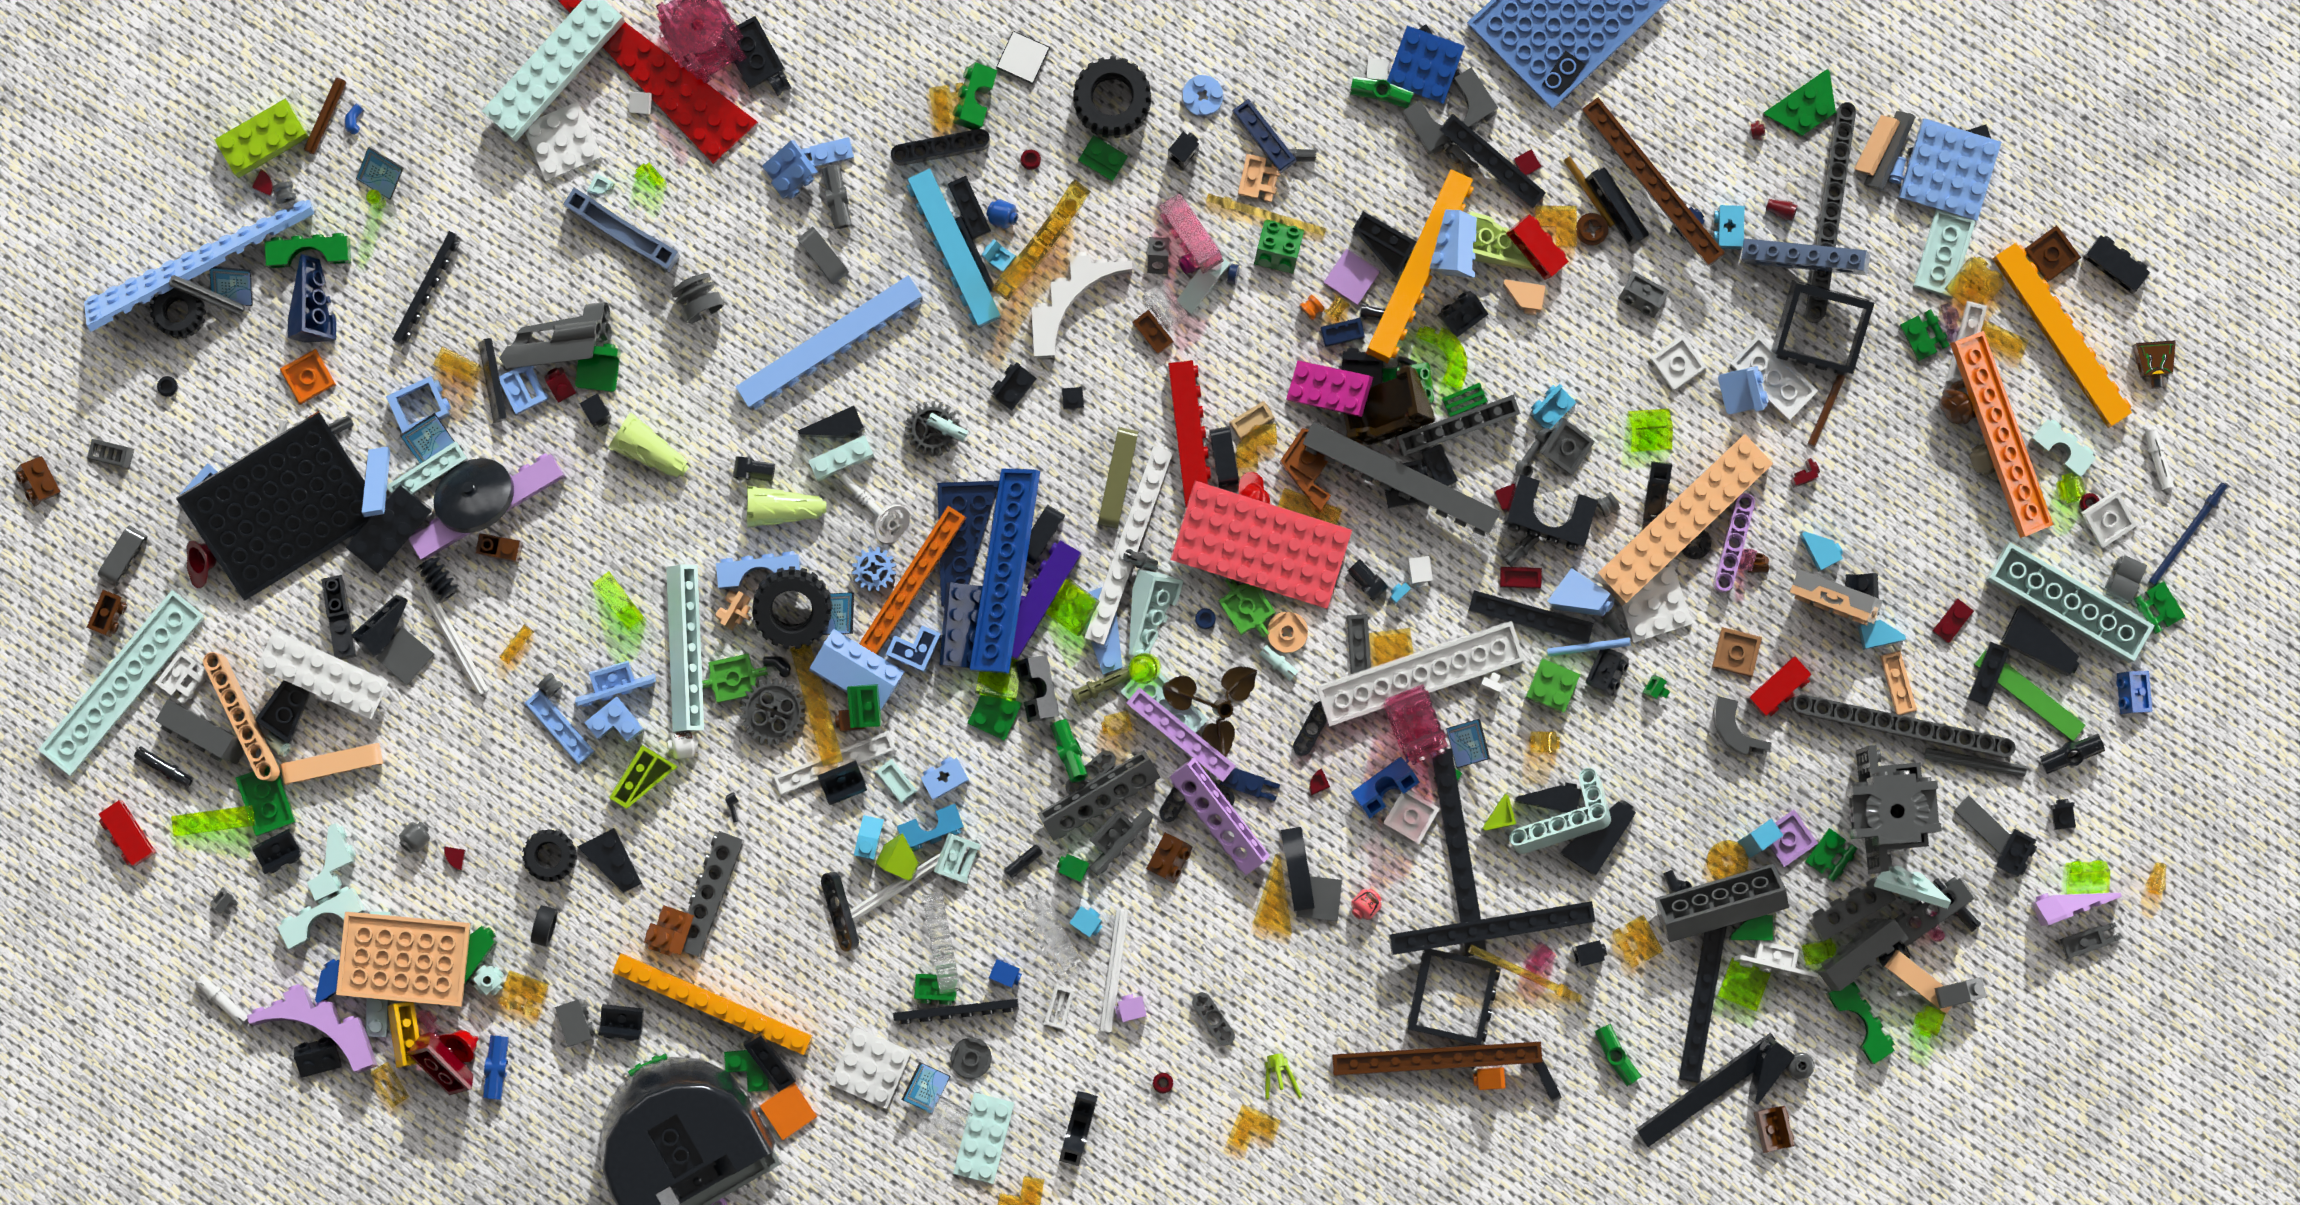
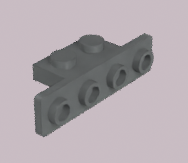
(1115, 836)

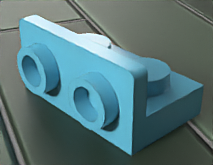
(1552, 407)

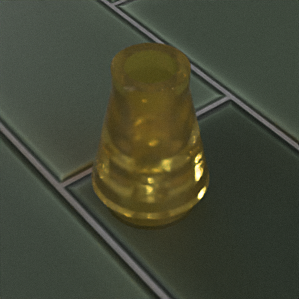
(2157, 880)

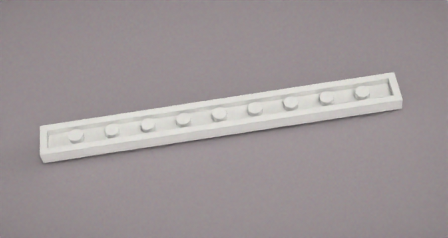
(1130, 539)

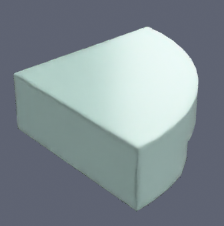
(600, 184)

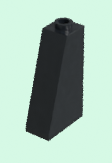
(2035, 640)
(1594, 848)

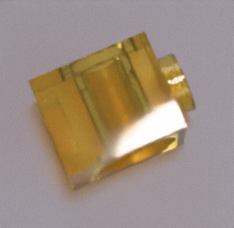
(1125, 719)
(1544, 742)

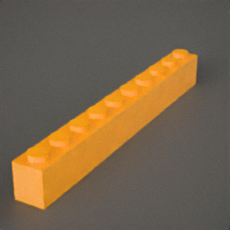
(1417, 271)
(2062, 335)
(712, 1003)

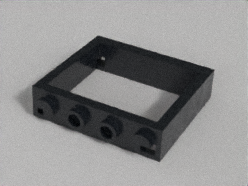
(1787, 316)
(1485, 1014)

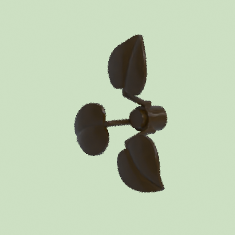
(1238, 683)

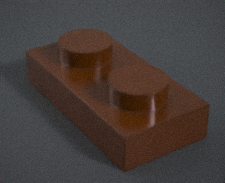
(1153, 332)

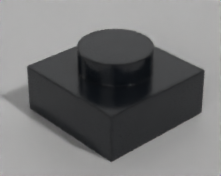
(1072, 398)

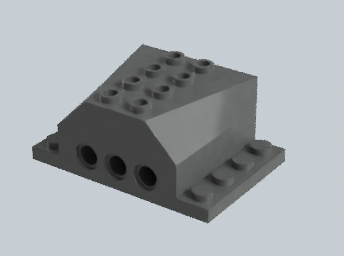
(1867, 764)

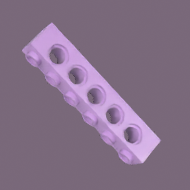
(1220, 806)

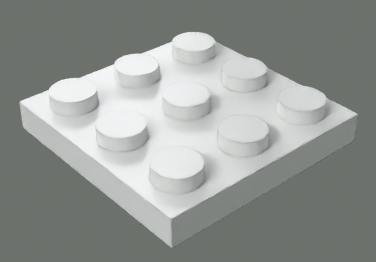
(562, 141)
(1657, 607)
(870, 1067)

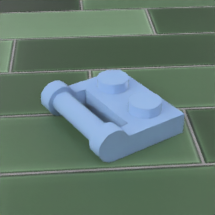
(517, 391)

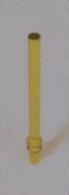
(1228, 203)
(1559, 989)

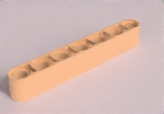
(248, 723)

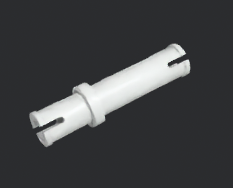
(2159, 459)
(214, 993)

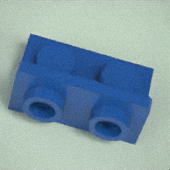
(2134, 692)

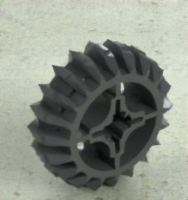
(927, 436)

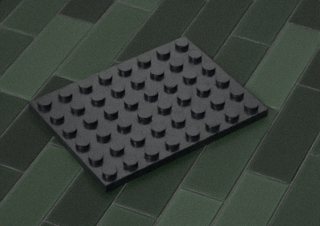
(278, 505)

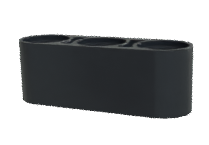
(1224, 456)
(1042, 532)

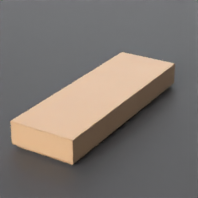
(1877, 145)
(1898, 683)

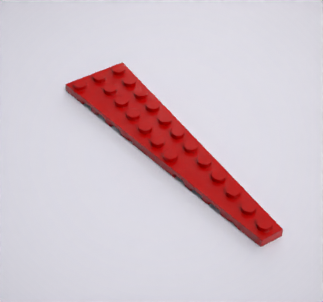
(692, 105)

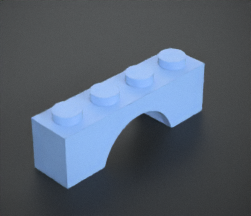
(731, 573)

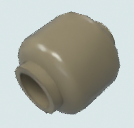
(1981, 460)

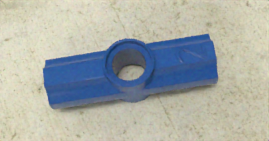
(495, 1067)

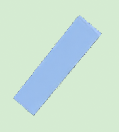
(376, 481)
(559, 727)

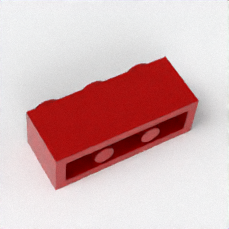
(1537, 246)
(1780, 687)
(126, 833)

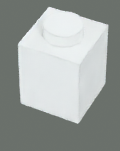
(1420, 571)

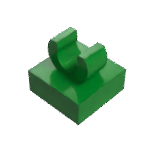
(1656, 688)

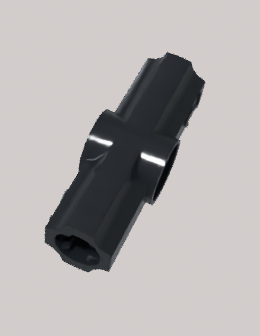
(2059, 758)

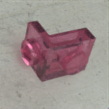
(429, 1021)

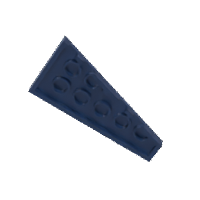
(974, 502)

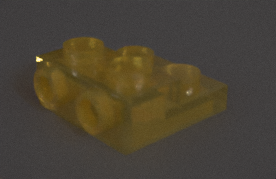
(1975, 282)

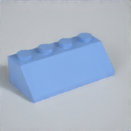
(850, 664)

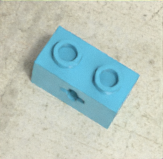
(1735, 216)

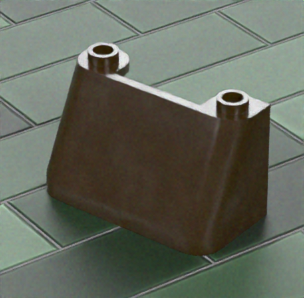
(1391, 409)

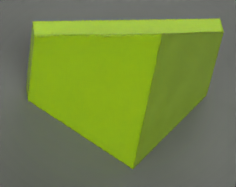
(1501, 816)
(898, 858)

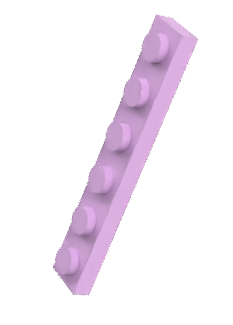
(1180, 734)

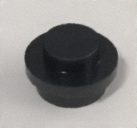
(167, 386)

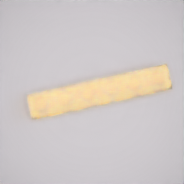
(817, 707)

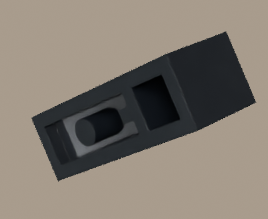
(839, 425)
(380, 627)
(1558, 798)
(1769, 1065)

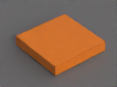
(307, 376)
(788, 1111)

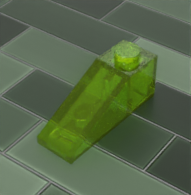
(619, 601)

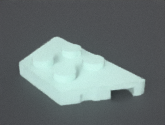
(1911, 885)

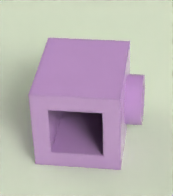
(1130, 1008)

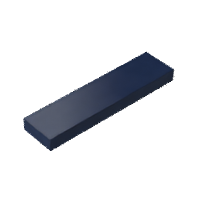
(1264, 136)

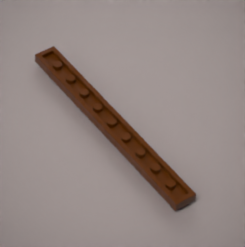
(1653, 182)
(1437, 1058)

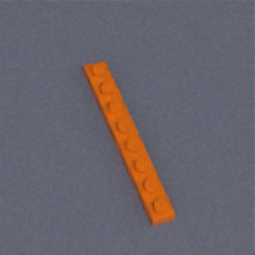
(912, 580)

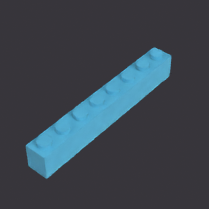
(954, 248)

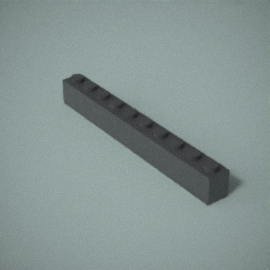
(1400, 478)

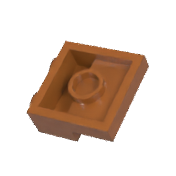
(670, 931)

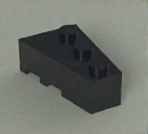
(1385, 242)

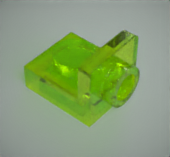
(654, 177)
(1818, 951)

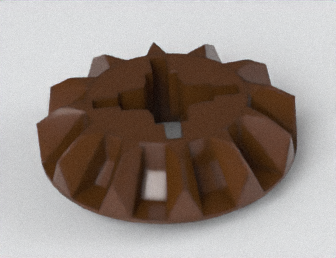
(1596, 221)

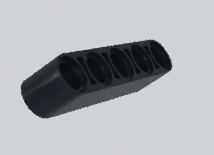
(930, 144)

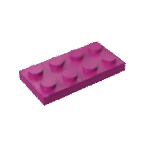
(1329, 388)

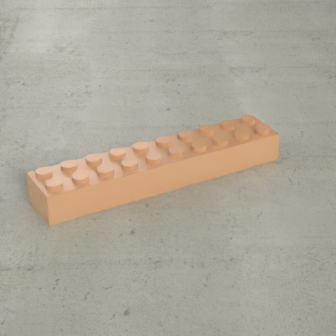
(1683, 520)

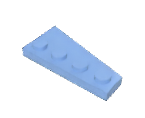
(1108, 654)

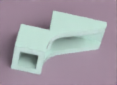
(337, 856)

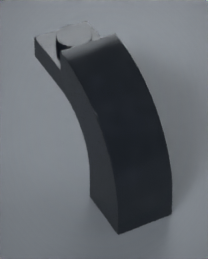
(1078, 1128)

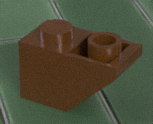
(499, 547)

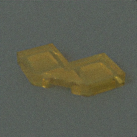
(1247, 448)

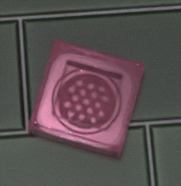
(1747, 559)

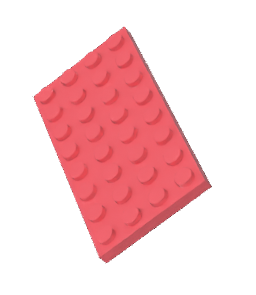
(1261, 544)

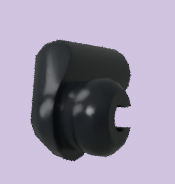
(778, 662)
(1675, 884)

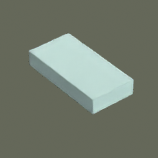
(896, 781)

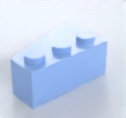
(1455, 245)

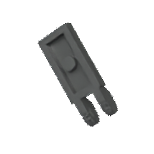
(2087, 940)

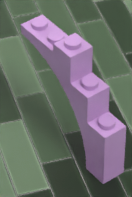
(298, 1007)

